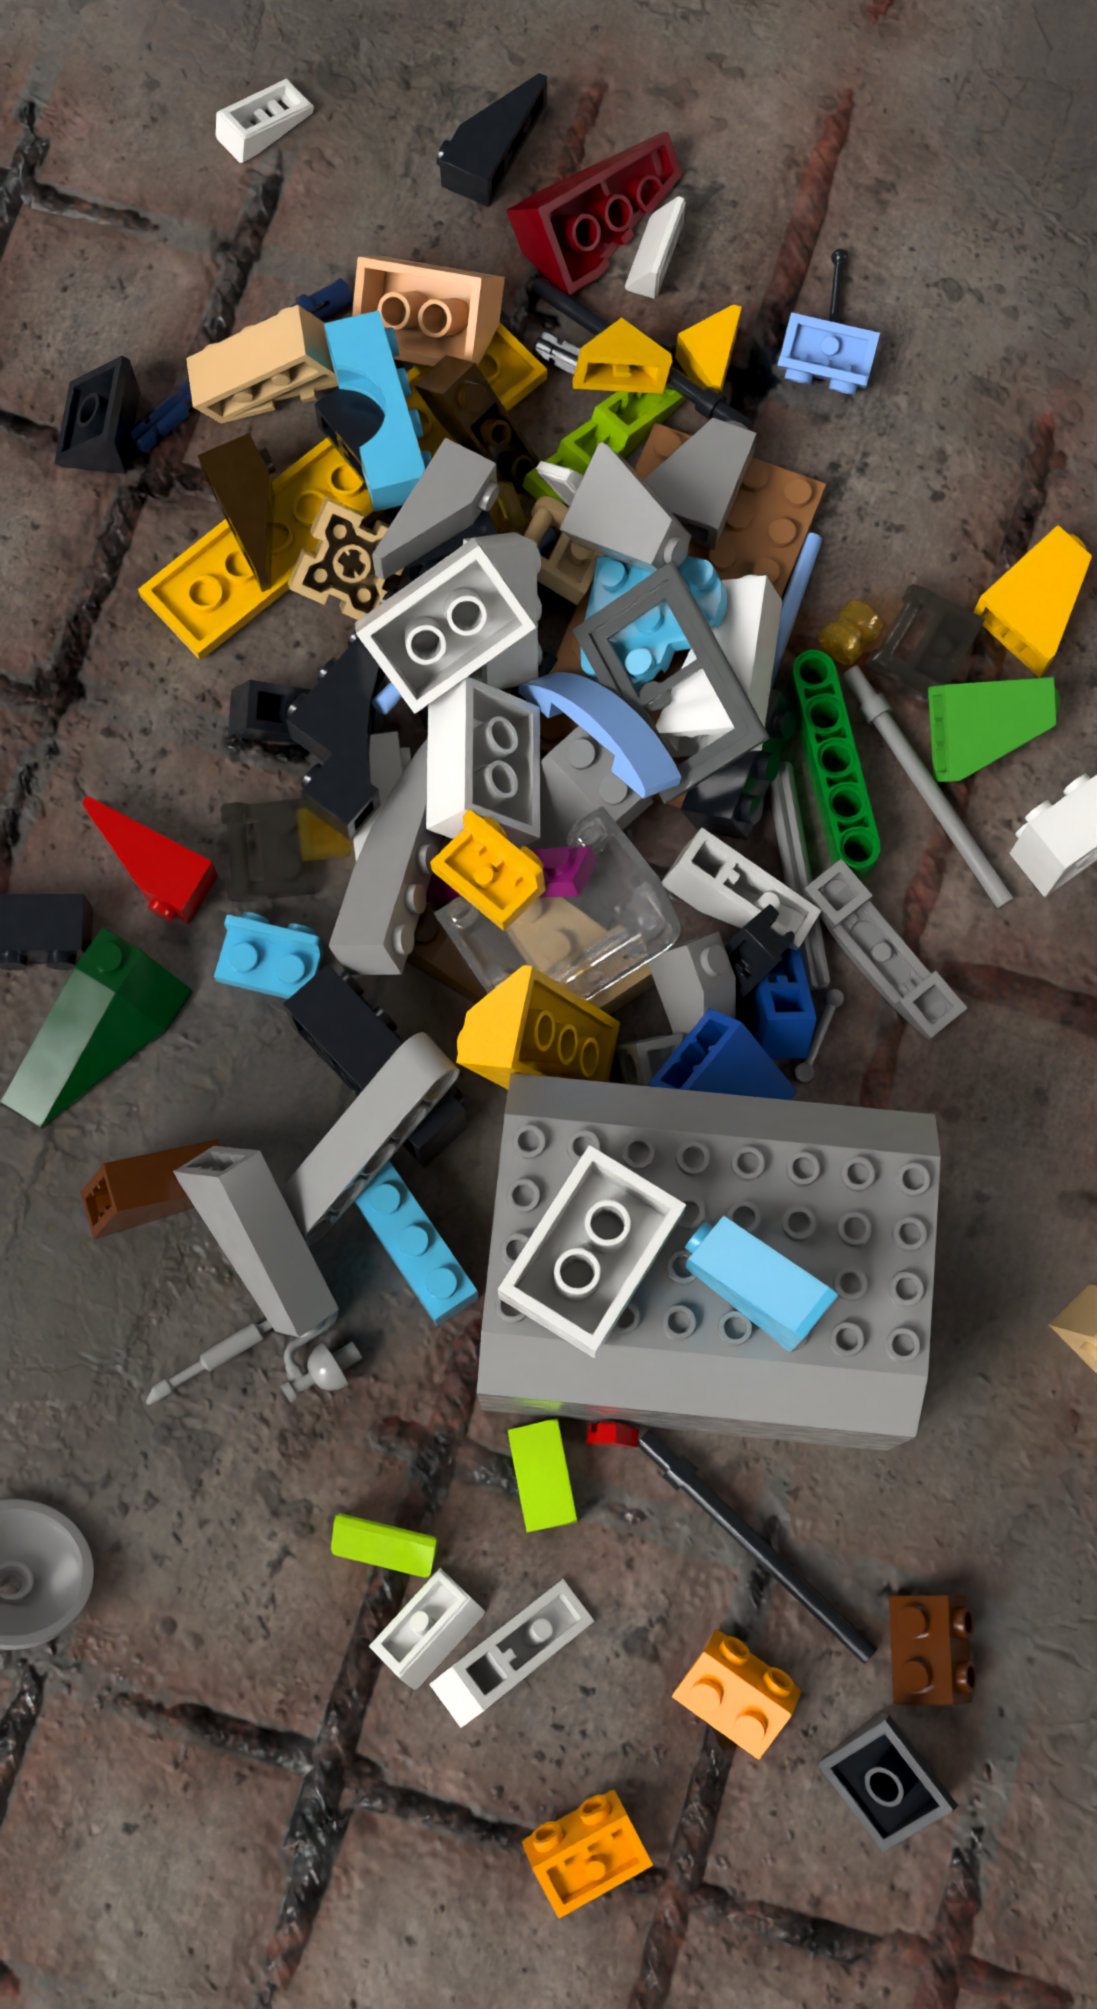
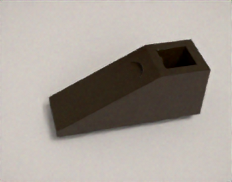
(476, 418)

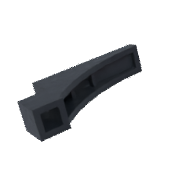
(336, 728)

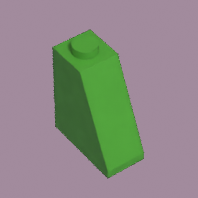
(986, 721)

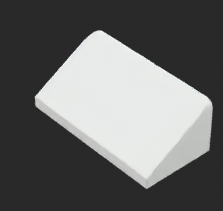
(656, 249)
(427, 1629)

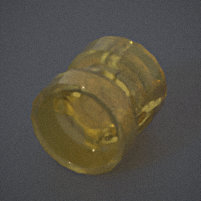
(850, 632)

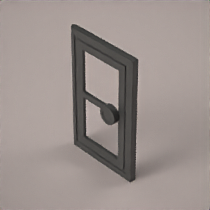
(654, 696)

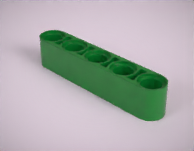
(837, 744)

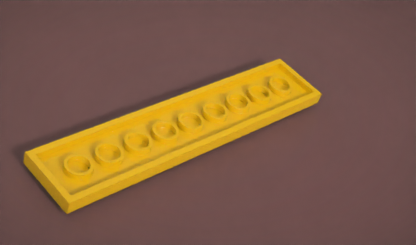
(210, 586)

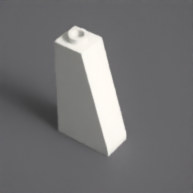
(749, 643)

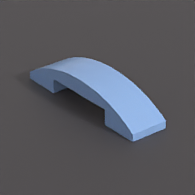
(638, 752)

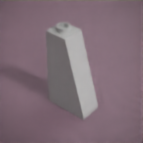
(259, 1237)

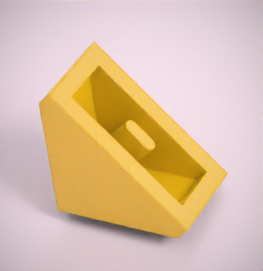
(708, 346)
(622, 361)

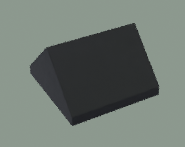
(98, 418)
(886, 1782)

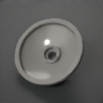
(48, 1565)

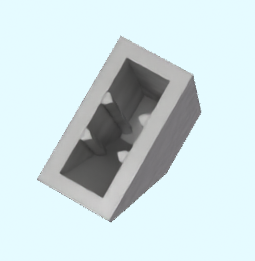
(704, 478)
(623, 516)

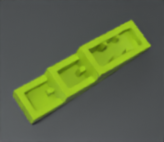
(619, 422)

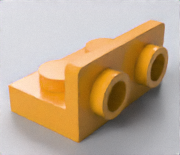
(586, 1853)

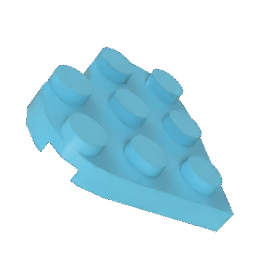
(654, 637)

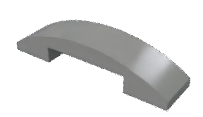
(881, 953)

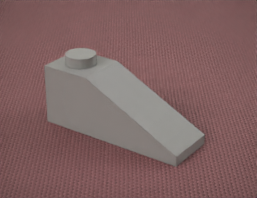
(439, 507)
(694, 979)

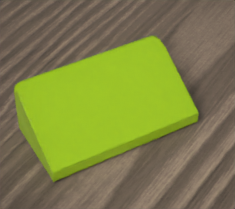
(542, 1475)
(383, 1545)

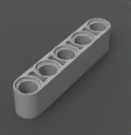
(368, 1135)

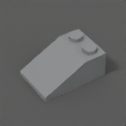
(575, 783)

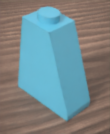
(758, 1281)

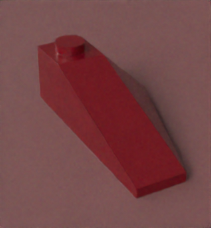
(587, 216)

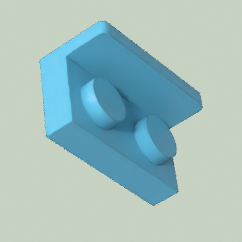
(268, 956)

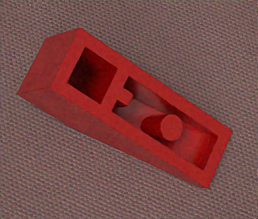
(163, 870)

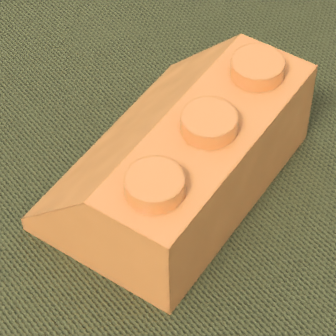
(430, 307)

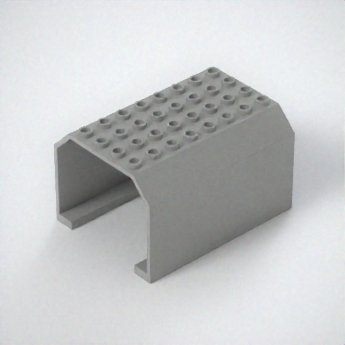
(817, 1182)

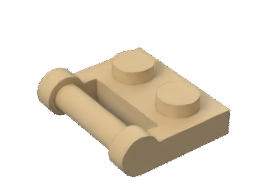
(569, 565)

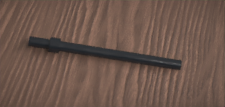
(707, 401)
(680, 1474)

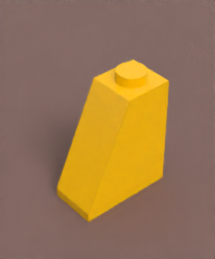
(1035, 599)

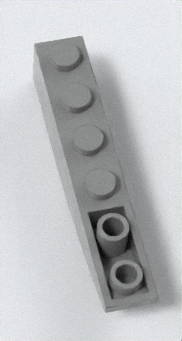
(389, 881)

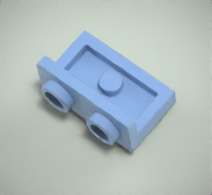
(828, 353)

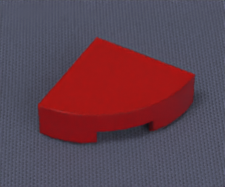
(612, 1435)

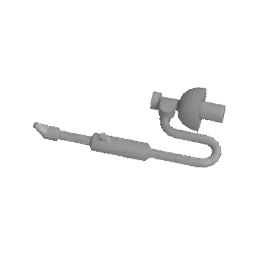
(323, 1367)

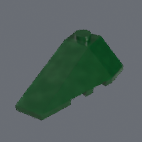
(100, 1019)

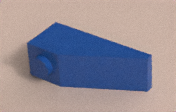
(783, 1009)

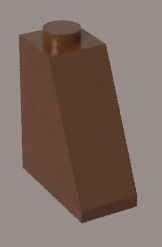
(138, 1190)

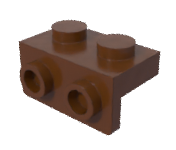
(931, 1650)

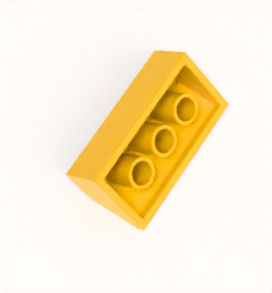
(537, 1030)

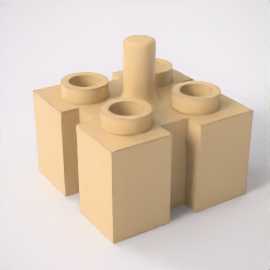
(341, 561)

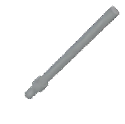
(877, 712)

